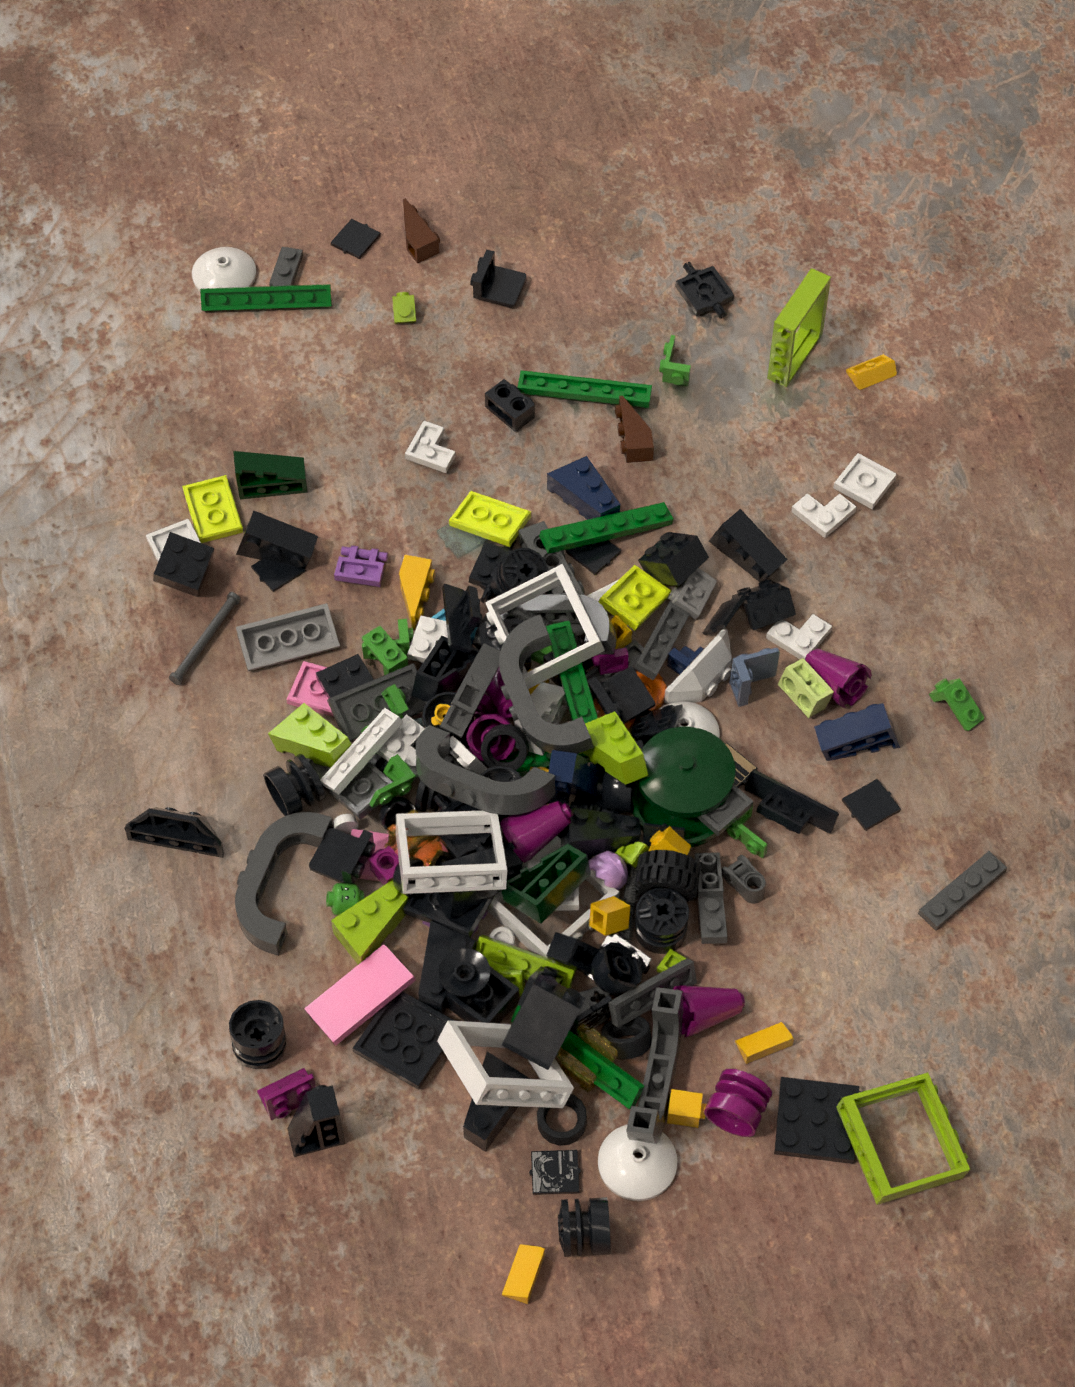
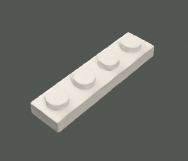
(361, 751)

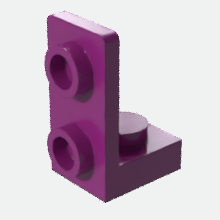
(611, 662)

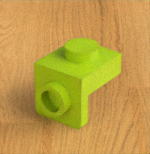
(404, 308)

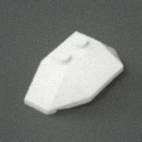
(703, 673)

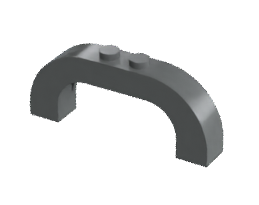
(557, 609)
(516, 649)
(476, 790)
(285, 832)
(648, 1119)

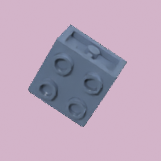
(750, 669)

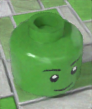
(343, 897)

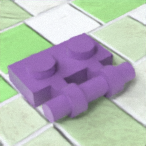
(360, 571)

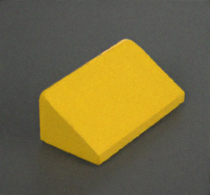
(872, 371)
(764, 1042)
(524, 1273)

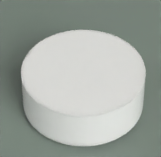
(345, 823)
(504, 935)

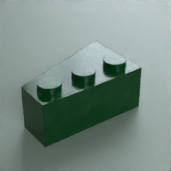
(269, 475)
(547, 884)

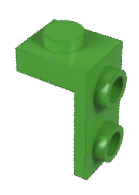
(673, 372)
(405, 637)
(385, 650)
(395, 700)
(959, 701)
(402, 778)
(748, 838)

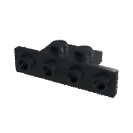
(461, 616)
(788, 805)

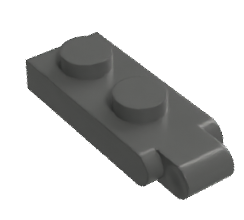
(286, 267)

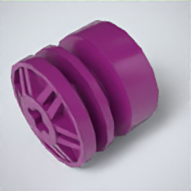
(738, 1102)

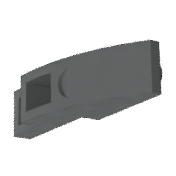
(471, 691)
(710, 899)

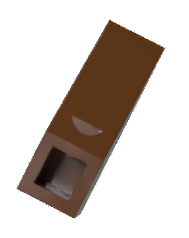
(420, 239)
(636, 434)

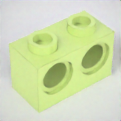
(805, 688)

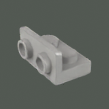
(693, 592)

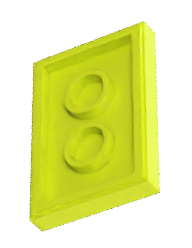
(212, 509)
(490, 518)
(634, 597)

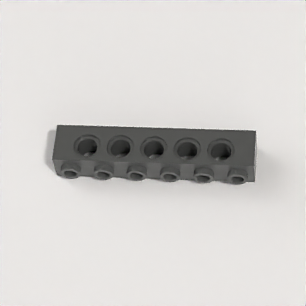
(530, 539)

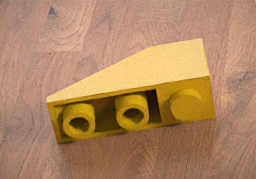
(414, 582)

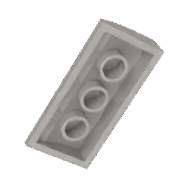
(287, 637)

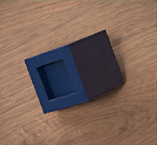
(680, 660)

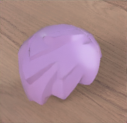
(610, 868)

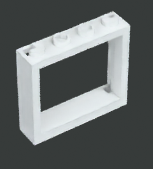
(531, 590)
(450, 877)
(522, 933)
(455, 1040)

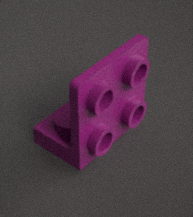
(286, 1093)

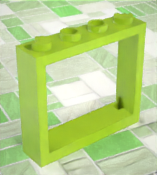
(804, 309)
(866, 1152)

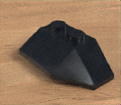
(175, 830)

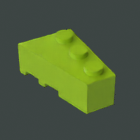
(311, 736)
(615, 749)
(370, 921)

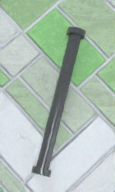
(177, 677)

